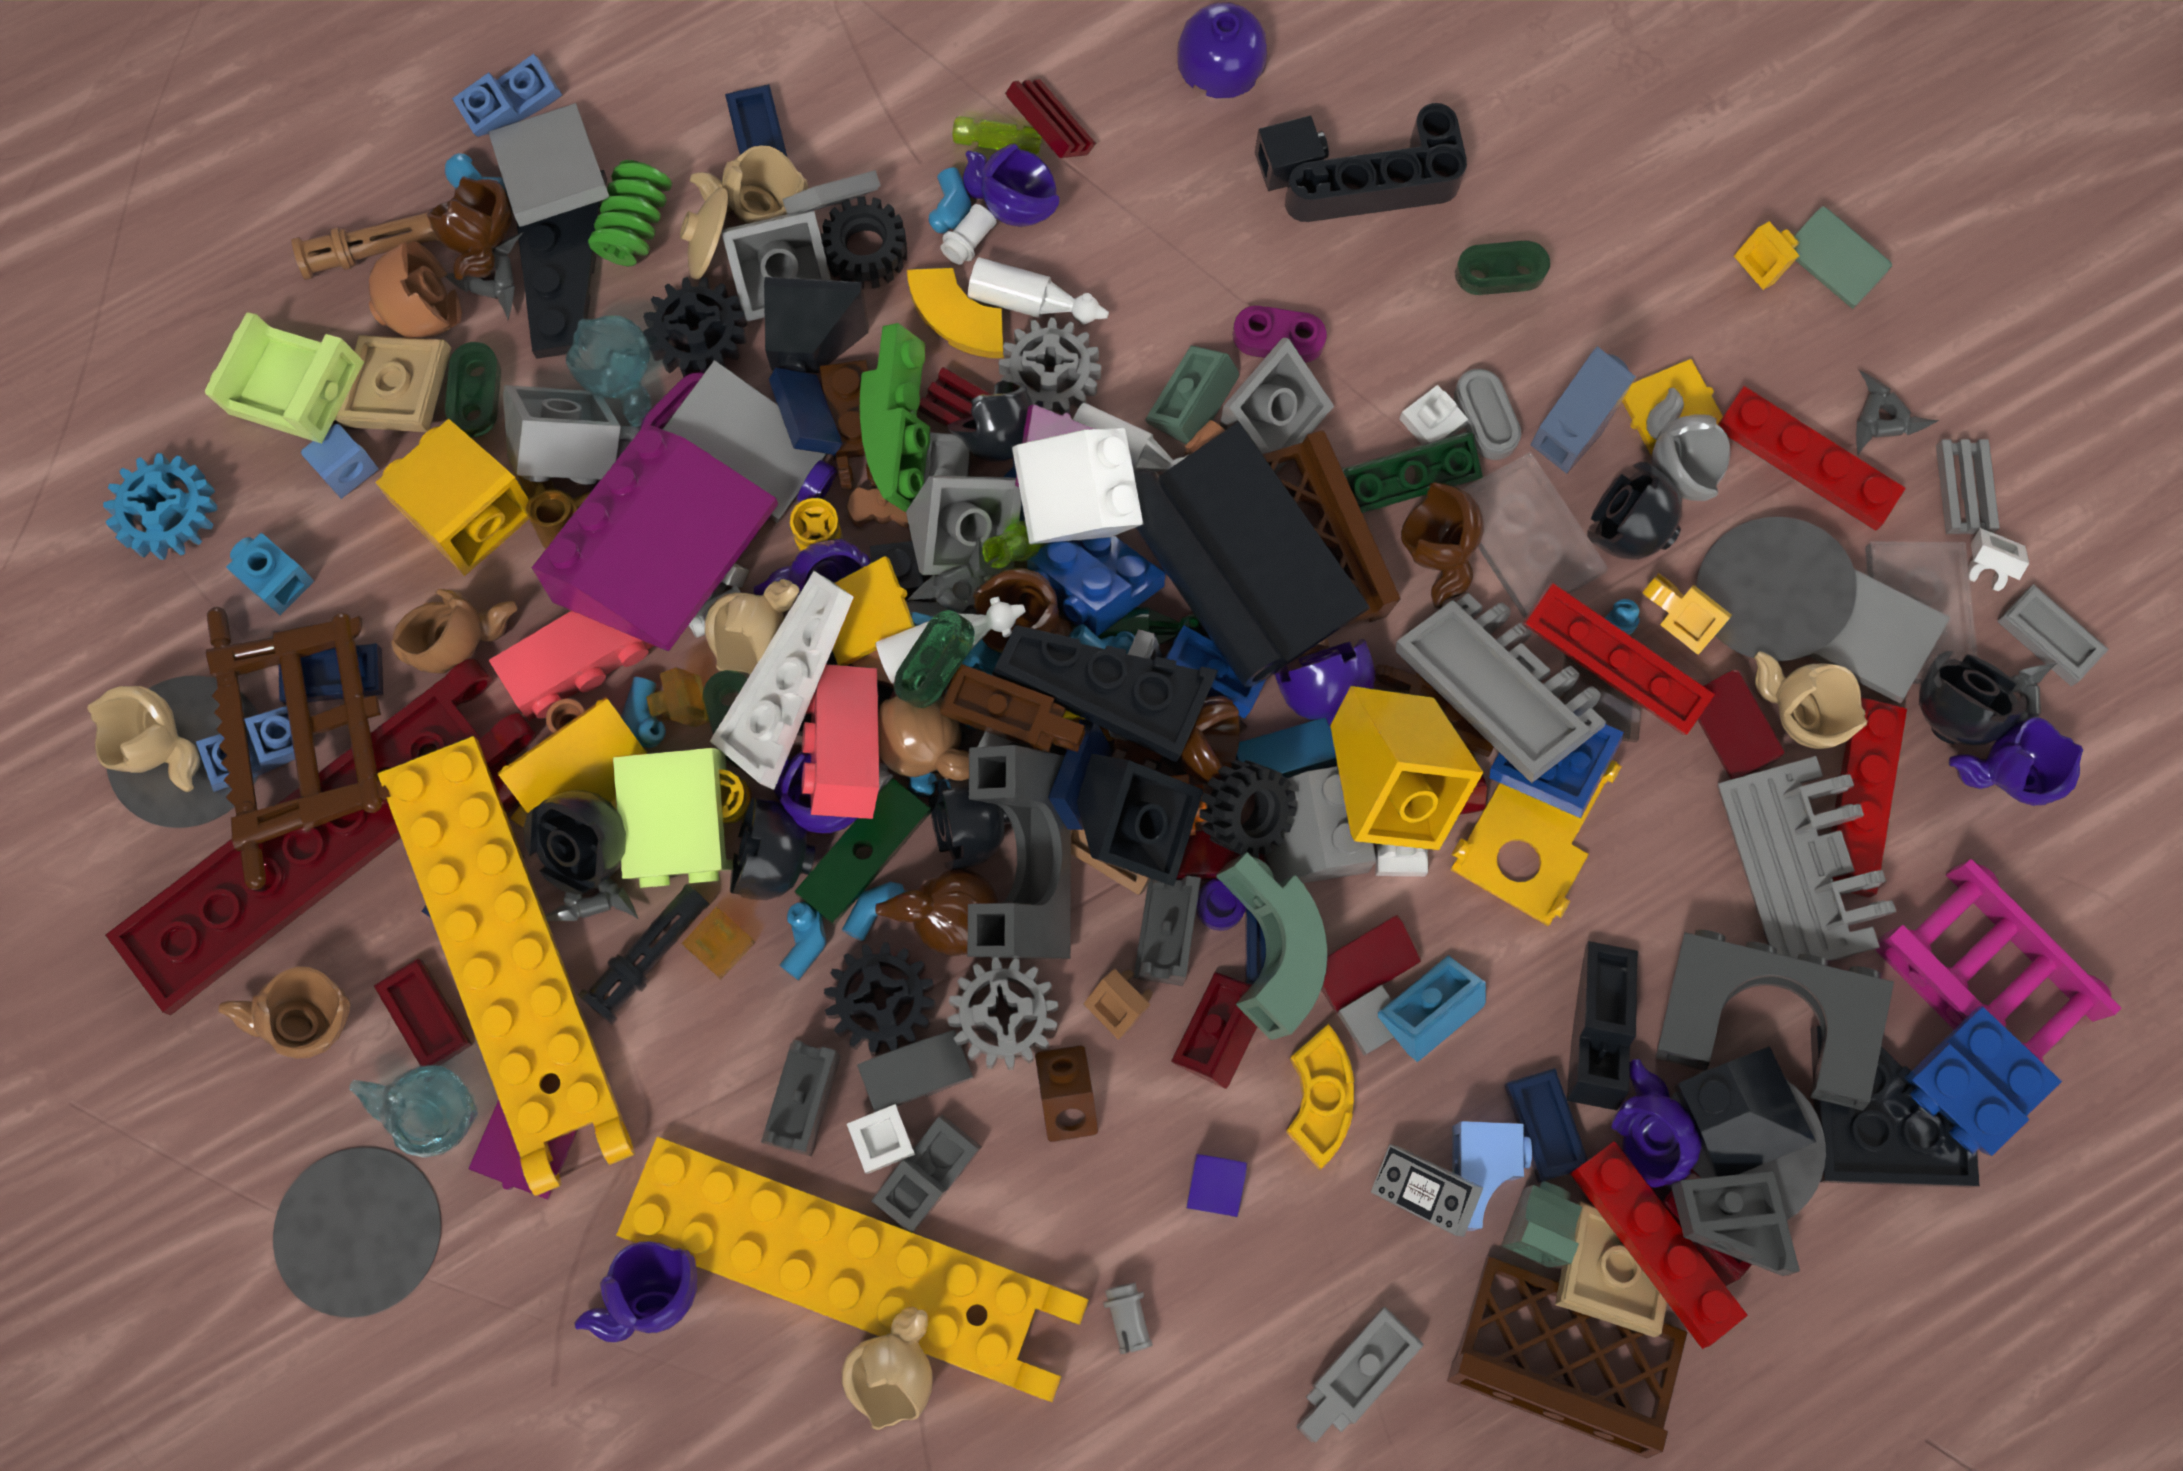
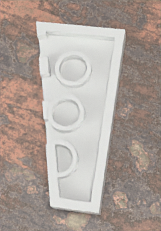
(778, 692)

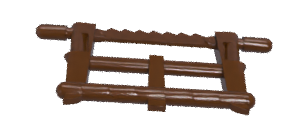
(314, 807)

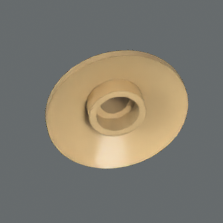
(704, 231)

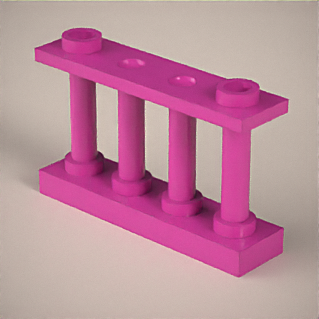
(1947, 987)

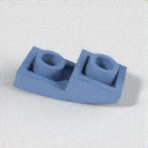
(507, 100)
(268, 746)

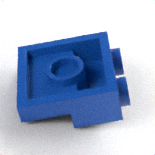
(1097, 579)
(1981, 1082)

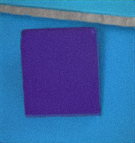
(1216, 1185)

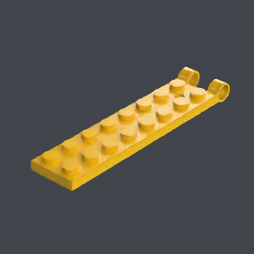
(502, 956)
(843, 1263)

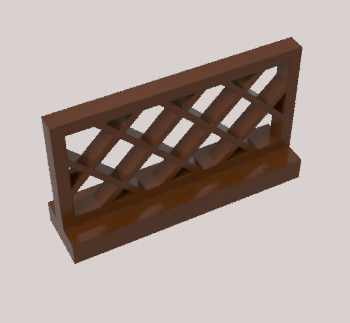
(1342, 520)
(1551, 1399)

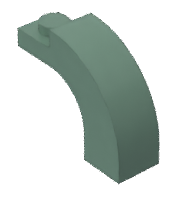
(1293, 941)

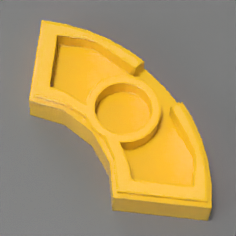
(954, 315)
(1326, 1097)

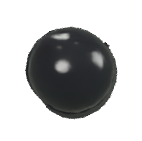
(995, 422)

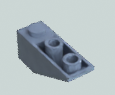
(1583, 410)

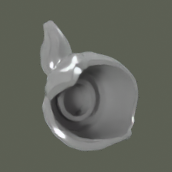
(1688, 448)

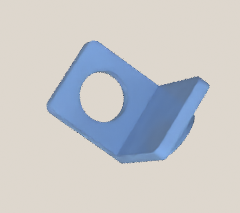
(340, 461)

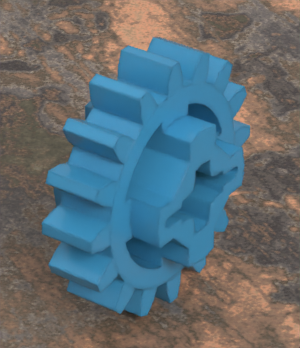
(160, 506)

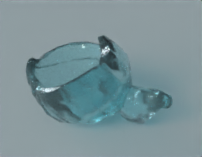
(610, 362)
(421, 1109)

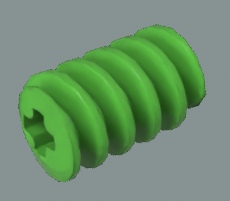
(627, 212)

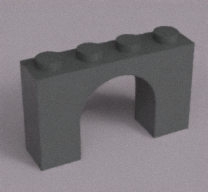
(1037, 912)
(1847, 1004)

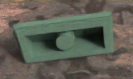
(1839, 257)
(1193, 393)

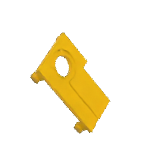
(1547, 829)

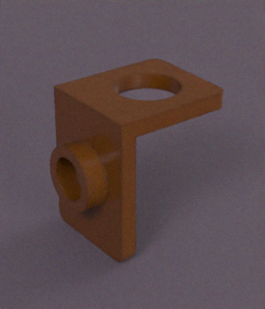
(1064, 1086)

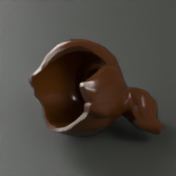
(473, 225)
(1443, 537)
(1025, 588)
(1212, 740)
(941, 909)

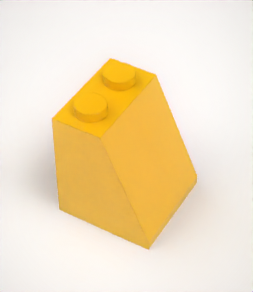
(456, 495)
(1400, 768)

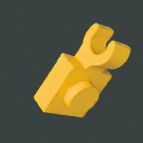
(1691, 616)

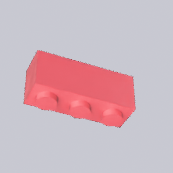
(562, 660)
(843, 743)

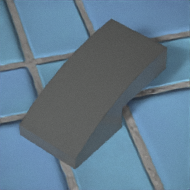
(915, 1071)
(926, 1176)

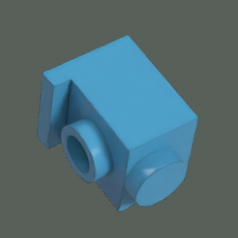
(268, 572)

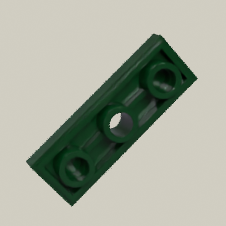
(1383, 480)
(842, 876)

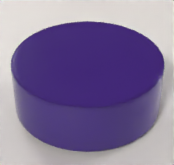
(817, 482)
(1218, 906)

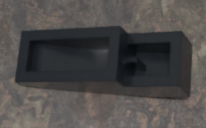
(1603, 1027)

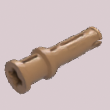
(339, 244)

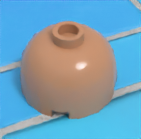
(410, 294)

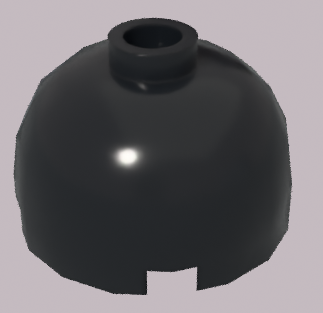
(1638, 514)
(1968, 700)
(965, 826)
(576, 839)
(770, 852)

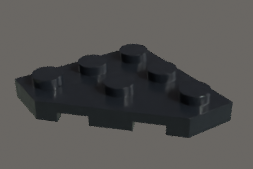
(1891, 1137)

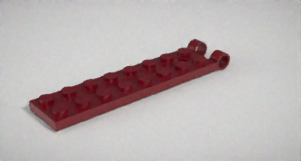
(212, 917)

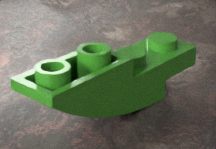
(890, 431)

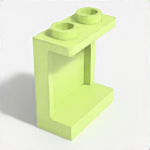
(284, 379)
(671, 816)

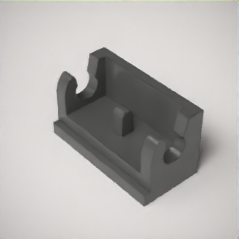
(1167, 931)
(801, 1098)

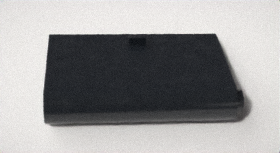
(1244, 556)

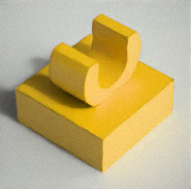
(1767, 254)

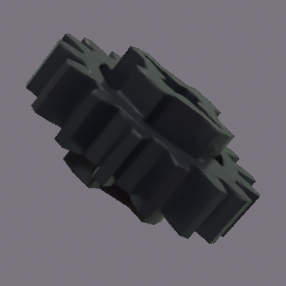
(680, 311)
(856, 1003)

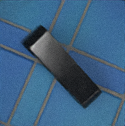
(1309, 184)

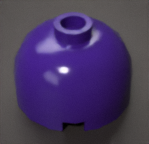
(1222, 50)
(1325, 678)

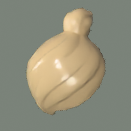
(755, 183)
(744, 624)
(1815, 702)
(140, 733)
(890, 1373)

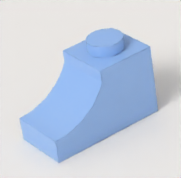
(1489, 1156)

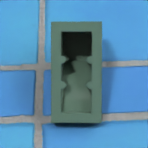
(1544, 1226)

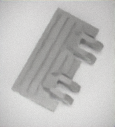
(1500, 685)
(1794, 867)

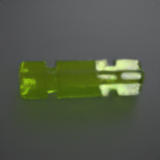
(995, 134)

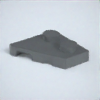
(1739, 1218)

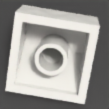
(1077, 486)

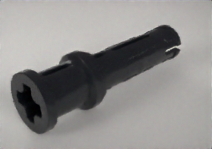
(688, 906)

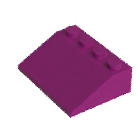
(653, 538)

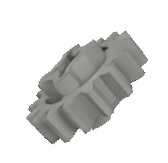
(1071, 370)
(1027, 1009)

